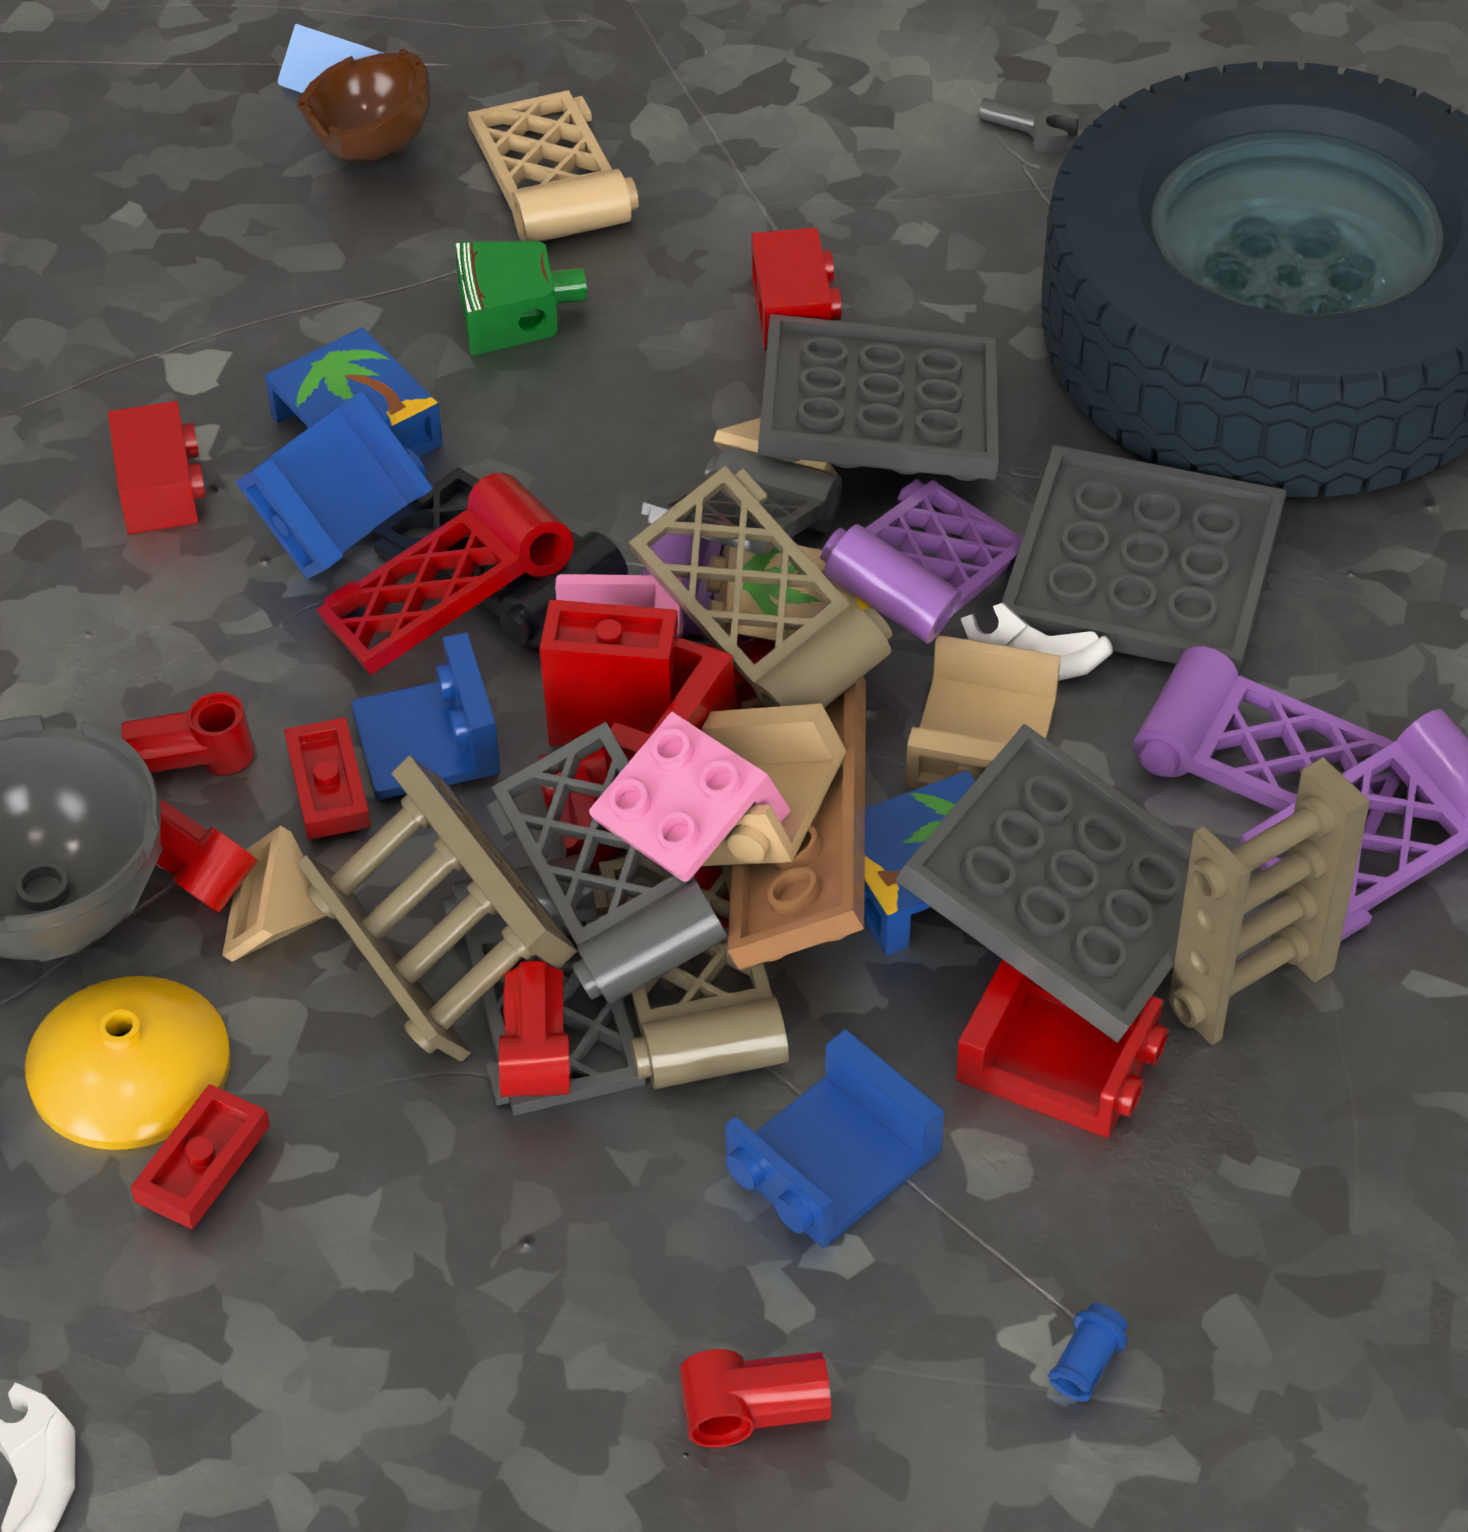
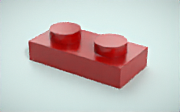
(327, 778)
(200, 1156)

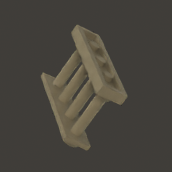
(493, 891)
(1303, 923)

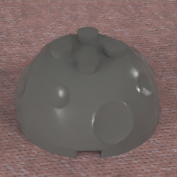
(72, 836)

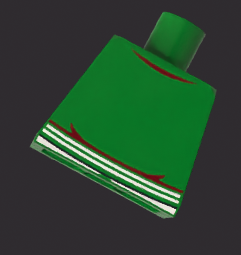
(512, 292)

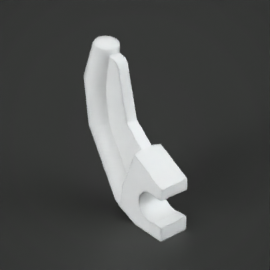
(1078, 651)
(42, 1459)

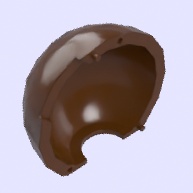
(368, 105)

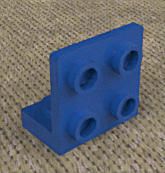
(437, 723)

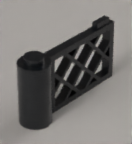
(526, 599)

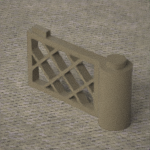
(823, 653)
(709, 1034)

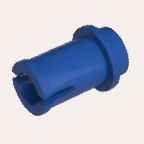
(1096, 1337)

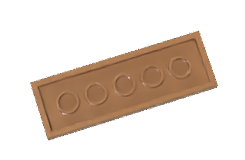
(822, 891)

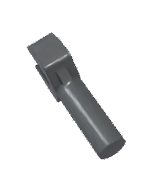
(1048, 128)

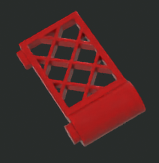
(504, 529)

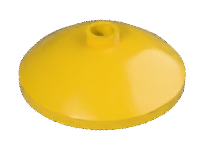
(132, 1085)

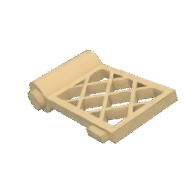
(563, 201)

